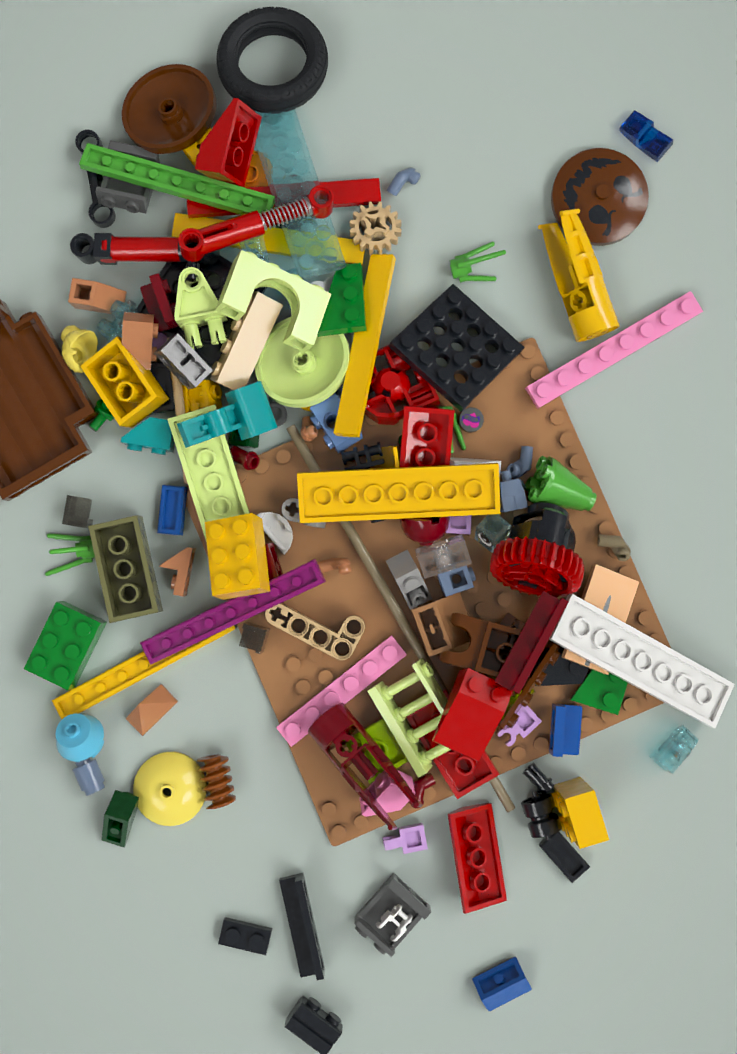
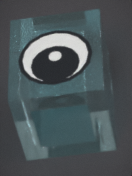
(492, 531)

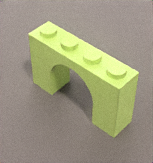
(306, 300)

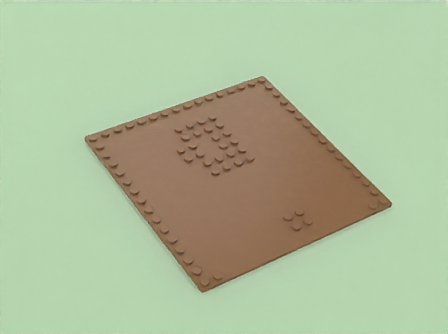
(297, 671)

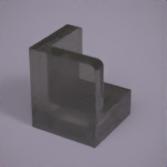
(77, 512)
(254, 637)

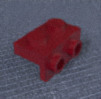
(159, 303)

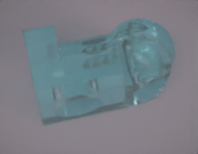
(675, 749)

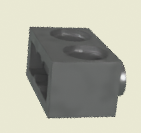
(183, 361)

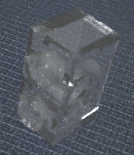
(443, 556)

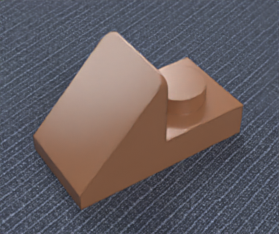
(183, 563)

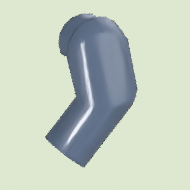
(401, 178)
(522, 465)

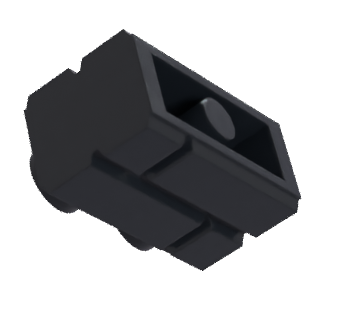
(314, 1025)

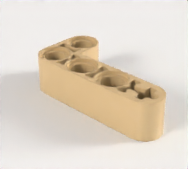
(313, 626)

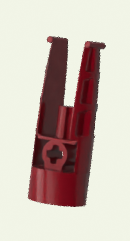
(333, 731)

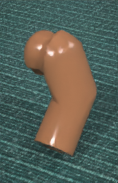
(308, 431)

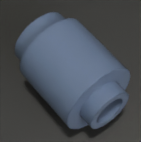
(89, 776)

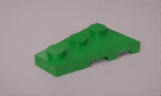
(346, 304)
(601, 692)

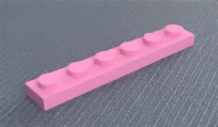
(342, 689)

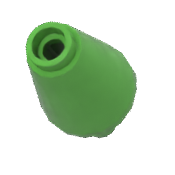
(558, 486)

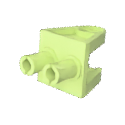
(197, 308)

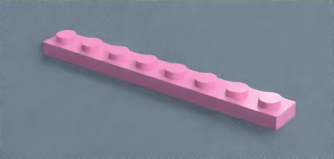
(613, 349)

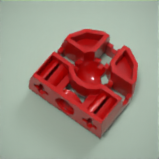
(398, 383)

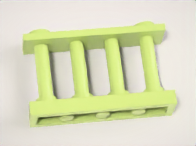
(396, 716)

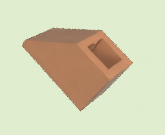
(94, 295)
(138, 335)

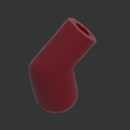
(420, 786)

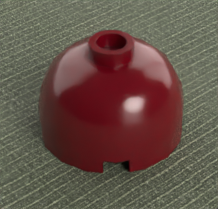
(425, 529)

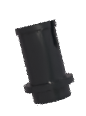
(538, 779)

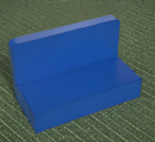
(565, 730)
(501, 984)

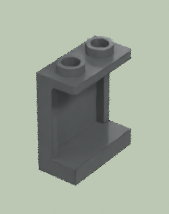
(124, 194)
(390, 894)

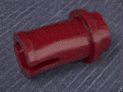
(248, 459)

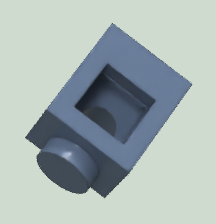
(450, 588)

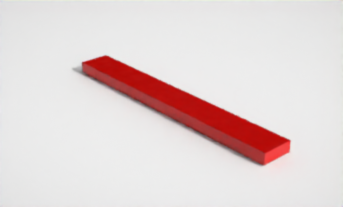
(345, 192)

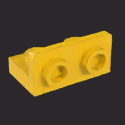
(204, 395)

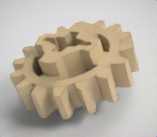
(375, 230)

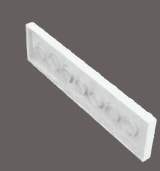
(642, 661)

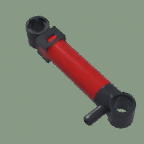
(111, 249)

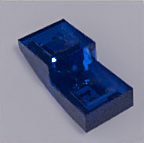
(644, 136)

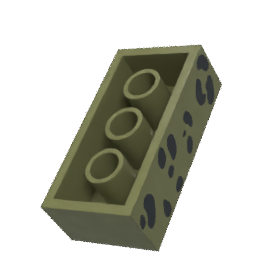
(125, 568)

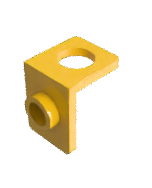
(391, 458)

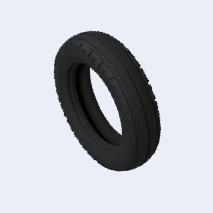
(264, 23)

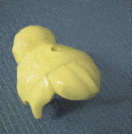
(78, 346)

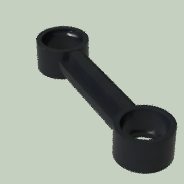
(95, 181)

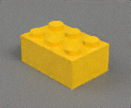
(124, 384)
(237, 556)
(580, 812)

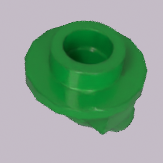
(103, 415)

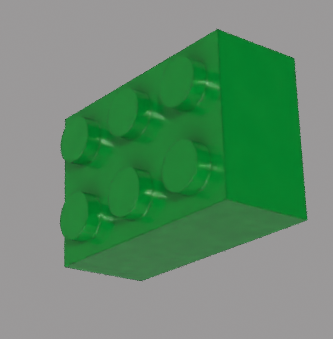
(65, 645)

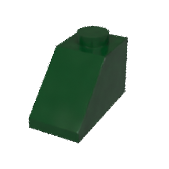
(119, 818)

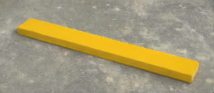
(273, 238)
(365, 347)
(119, 678)

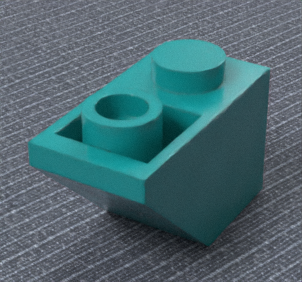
(150, 434)

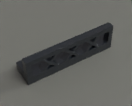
(302, 926)

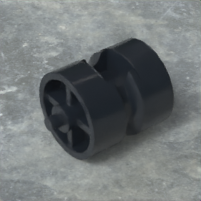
(539, 810)

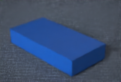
(172, 510)

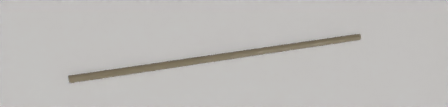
(388, 596)

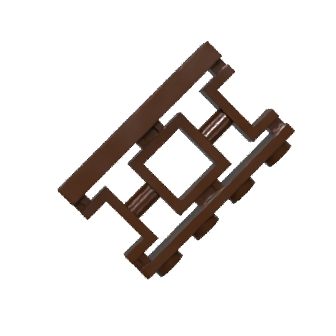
(536, 679)

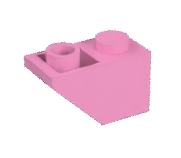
(387, 794)

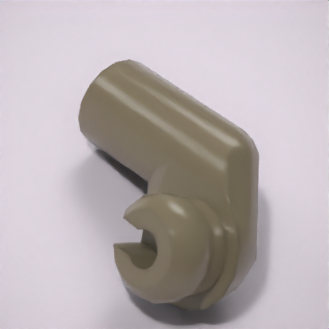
(616, 544)

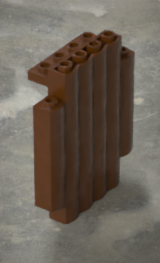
(38, 406)

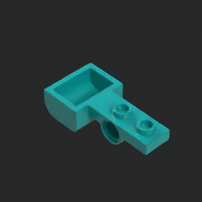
(247, 412)

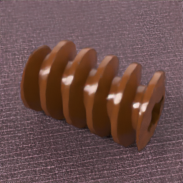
(217, 781)

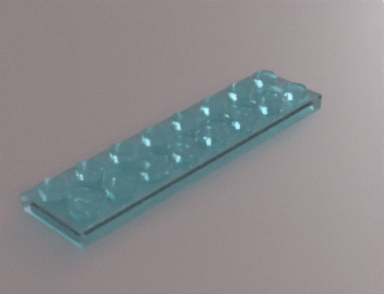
(292, 177)

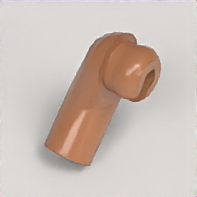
(334, 563)

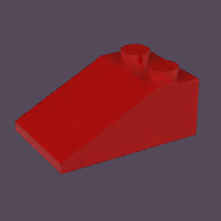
(230, 145)
(471, 714)

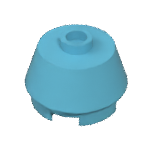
(79, 737)

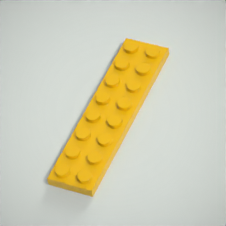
(399, 493)

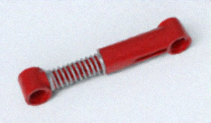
(253, 224)

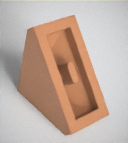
(151, 709)

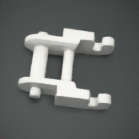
(390, 916)

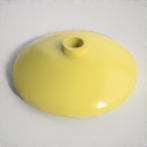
(178, 774)

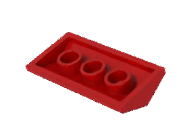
(426, 436)
(458, 770)
(477, 857)

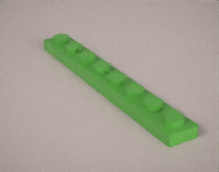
(173, 181)

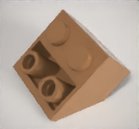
(436, 627)

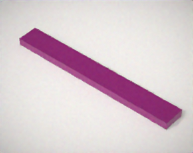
(232, 612)

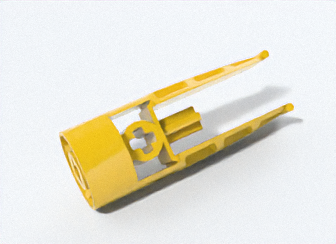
(579, 278)

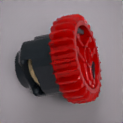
(539, 553)

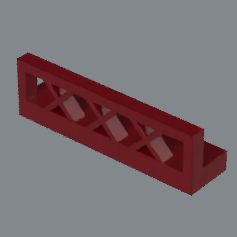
(531, 642)

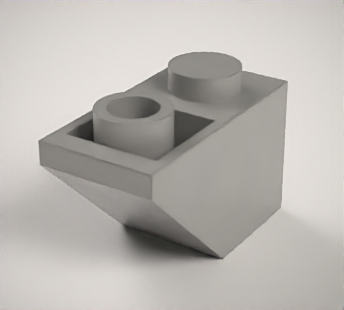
(409, 579)

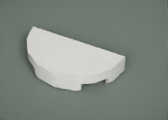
(278, 530)

